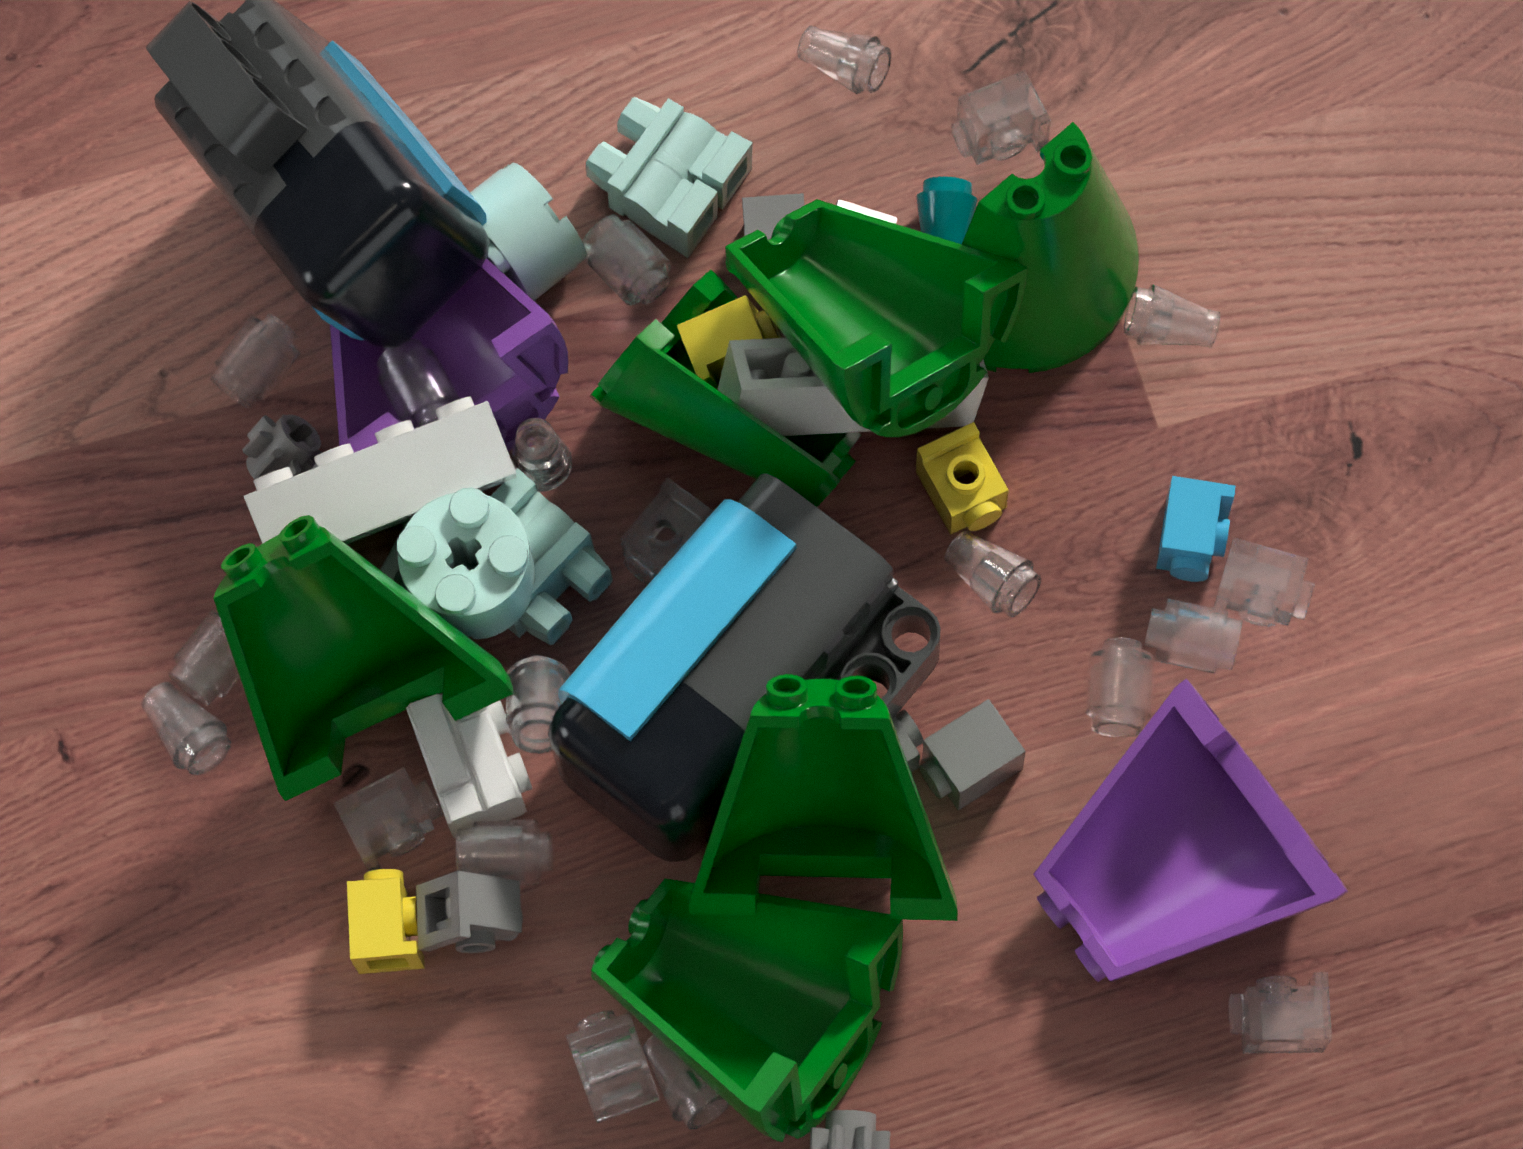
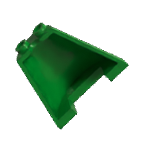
(1076, 252)
(881, 310)
(661, 391)
(337, 649)
(822, 796)
(761, 1003)

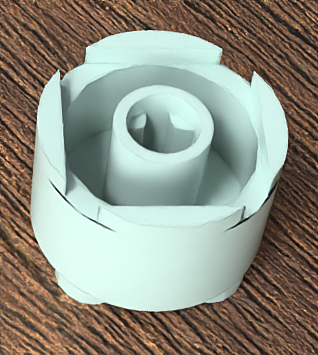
(525, 233)
(471, 530)

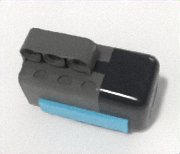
(320, 168)
(672, 684)

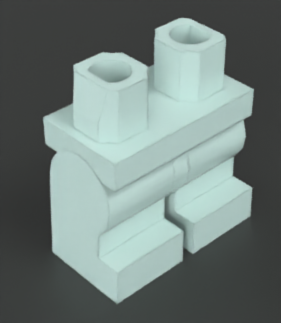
(672, 173)
(561, 559)

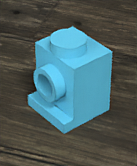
(1194, 527)

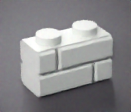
(469, 763)

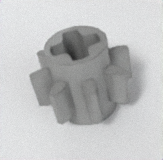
(280, 445)
(849, 1131)

